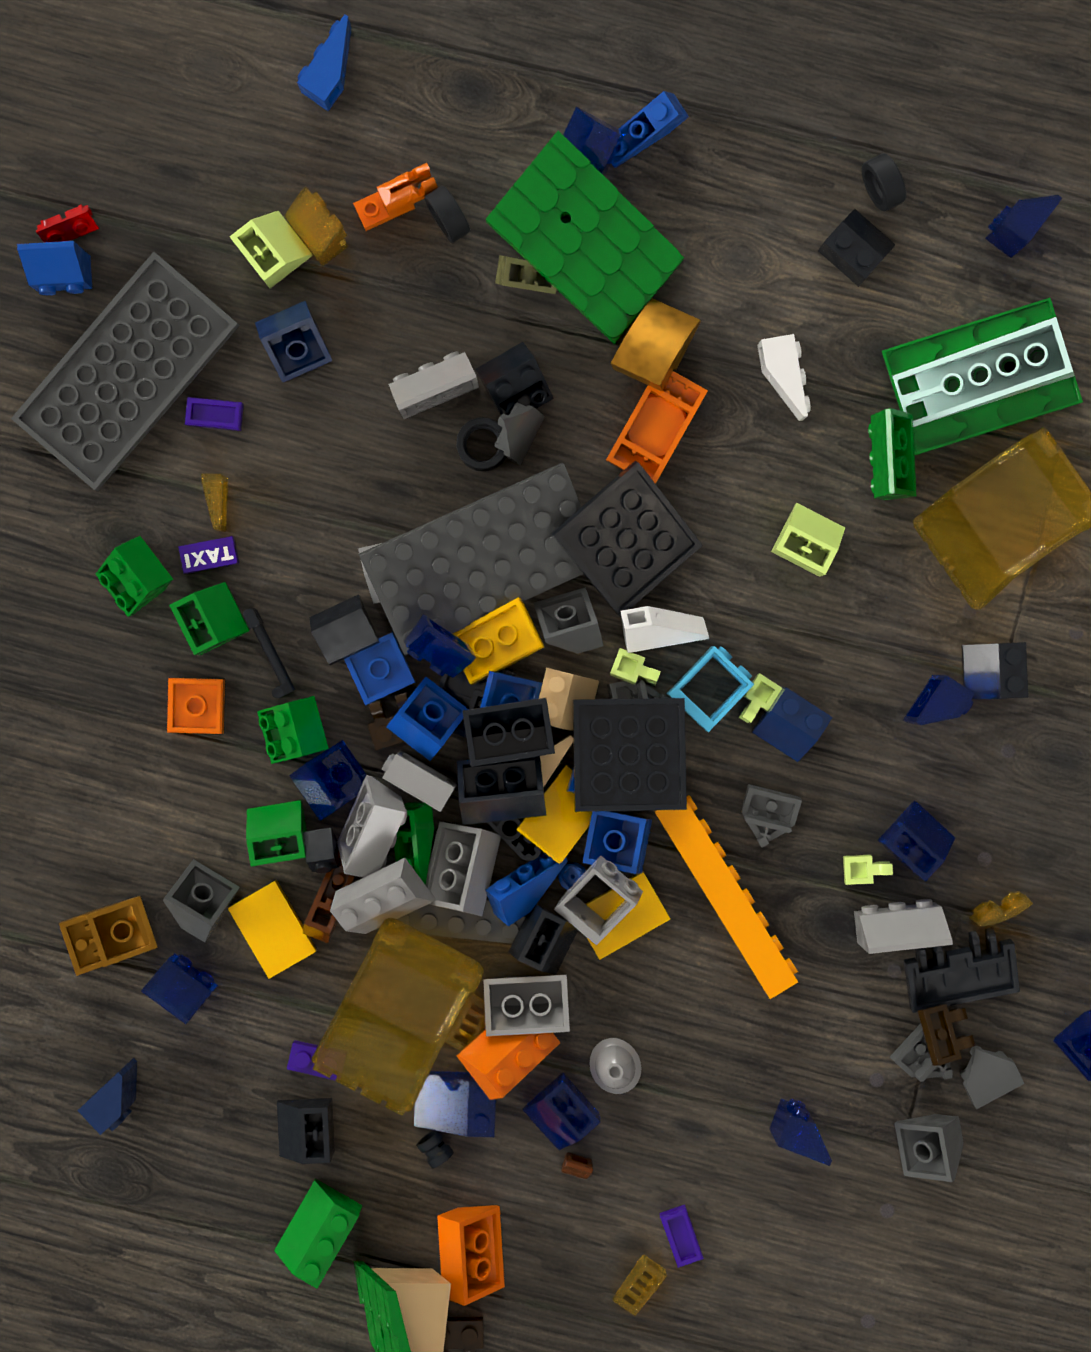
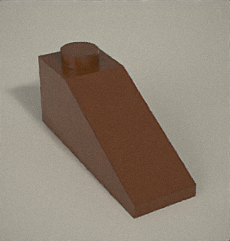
(320, 921)

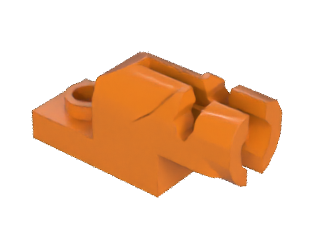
(395, 197)

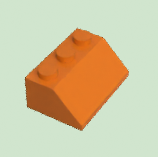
(505, 1060)
(471, 1252)

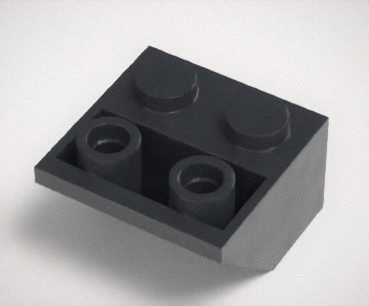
(514, 379)
(543, 940)
(306, 1130)

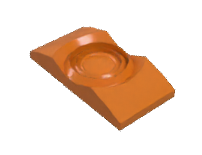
(657, 425)

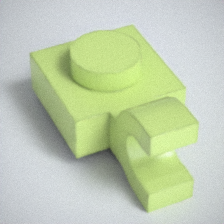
(630, 668)
(761, 696)
(860, 869)

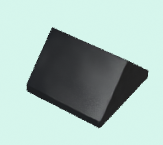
(343, 630)

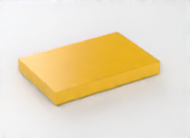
(500, 640)
(562, 825)
(640, 920)
(272, 929)

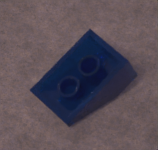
(455, 1105)

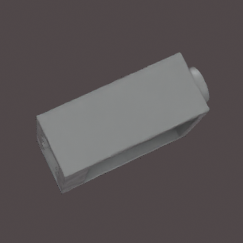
(418, 780)
(592, 924)

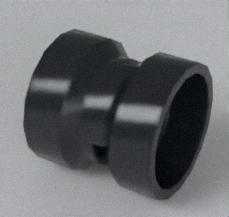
(434, 1148)

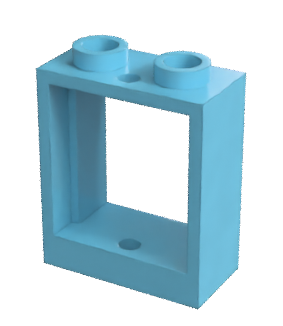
(739, 674)

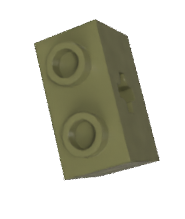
(521, 274)

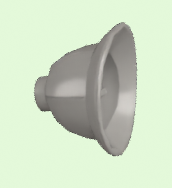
(615, 1065)

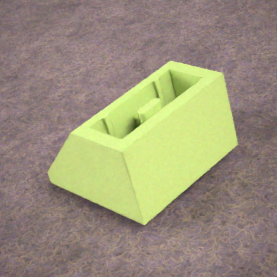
(271, 247)
(809, 540)

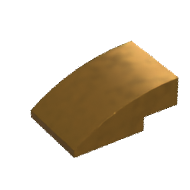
(655, 344)
(108, 935)

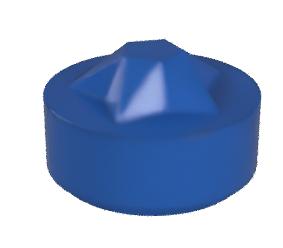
(570, 874)

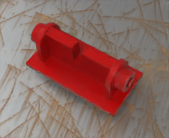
(76, 224)

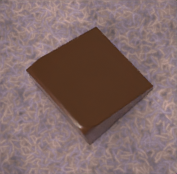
(577, 1165)

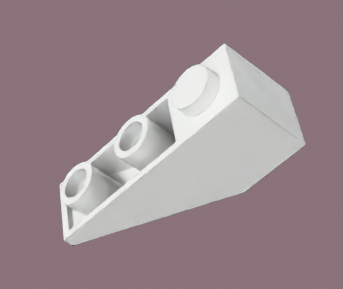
(782, 370)
(656, 628)

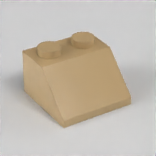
(561, 690)

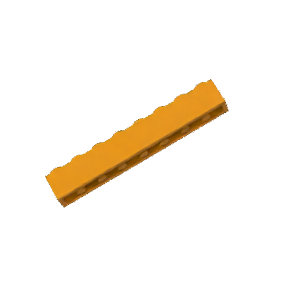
(728, 899)

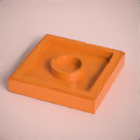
(196, 705)

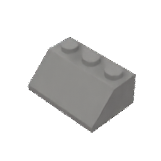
(433, 384)
(370, 828)
(462, 867)
(380, 896)
(901, 927)
(526, 1005)

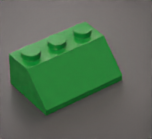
(892, 454)
(317, 1232)

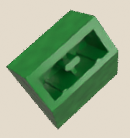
(133, 575)
(209, 618)
(292, 730)
(276, 833)

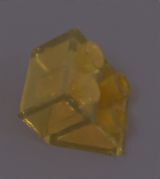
(315, 227)

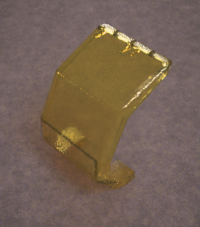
(1006, 516)
(396, 1015)

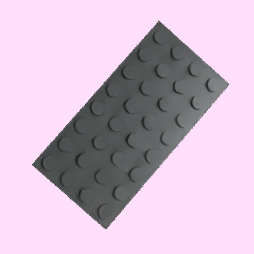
(125, 371)
(476, 556)

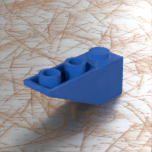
(326, 73)
(649, 126)
(522, 889)

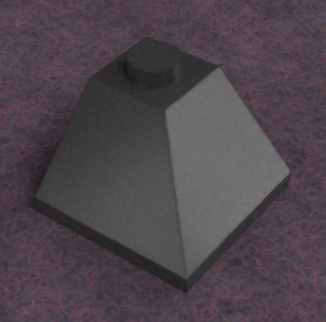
(569, 621)
(200, 899)
(930, 1146)

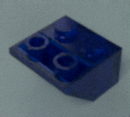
(918, 841)
(562, 1113)

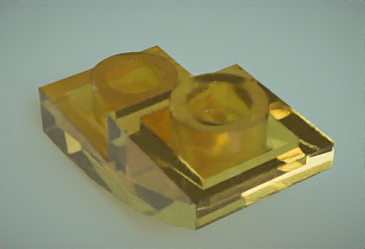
(991, 913)

